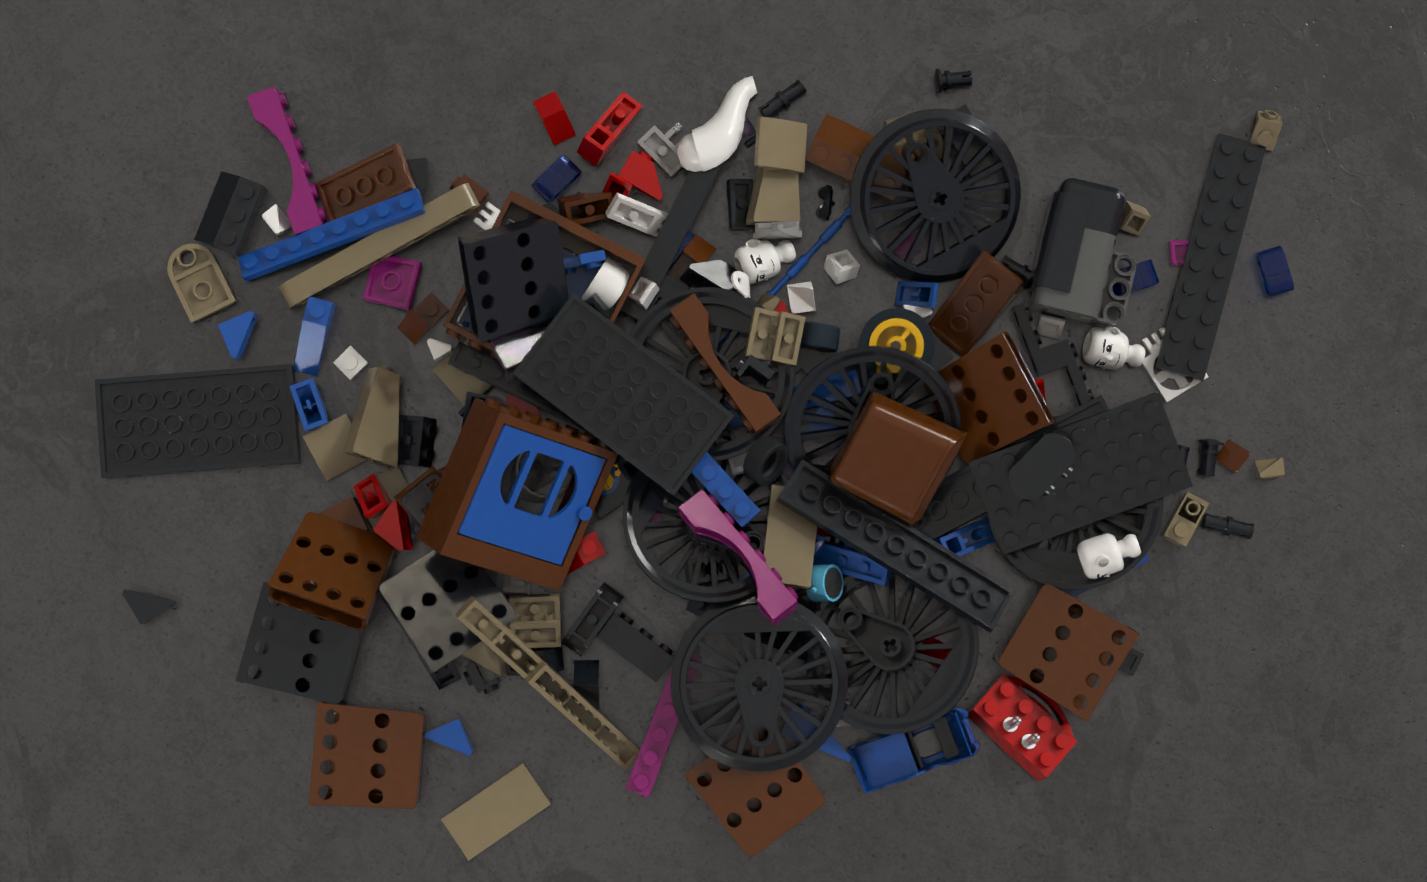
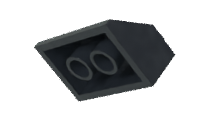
(231, 213)

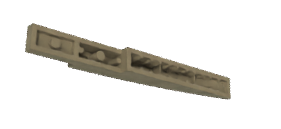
(548, 682)

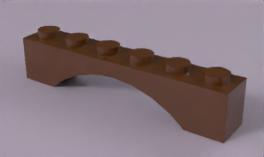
(754, 406)

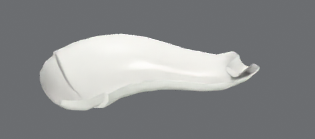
(720, 135)

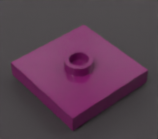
(393, 282)

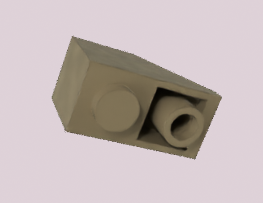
(1184, 520)

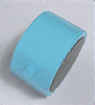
(825, 583)

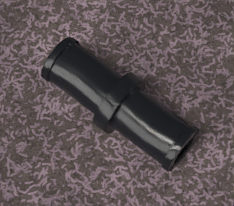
(782, 99)
(1228, 525)

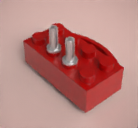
(1023, 725)

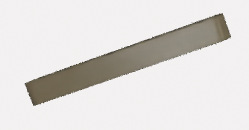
(378, 246)

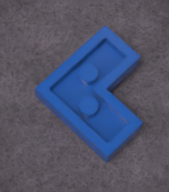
(591, 260)

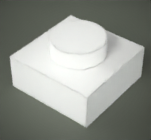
(350, 362)

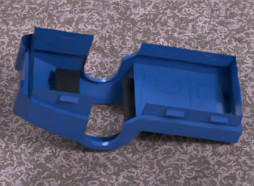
(895, 757)

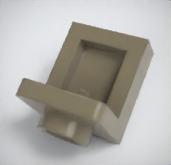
(1266, 129)

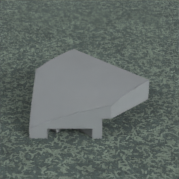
(777, 230)

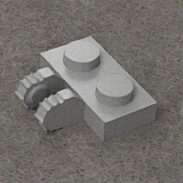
(662, 149)

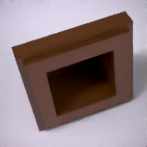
(1232, 456)

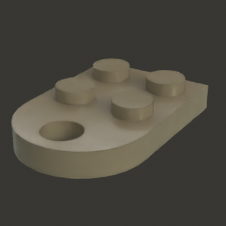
(199, 284)

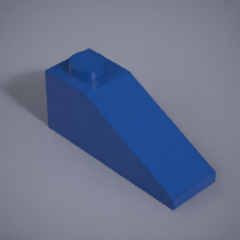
(314, 335)
(968, 537)
(806, 727)

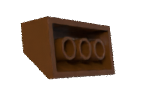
(840, 147)

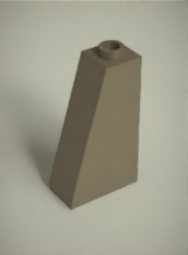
(774, 197)
(376, 419)

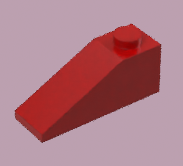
(608, 129)

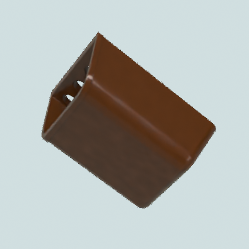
(994, 397)
(896, 457)
(332, 571)
(1065, 650)
(371, 757)
(754, 803)

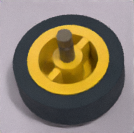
(899, 330)

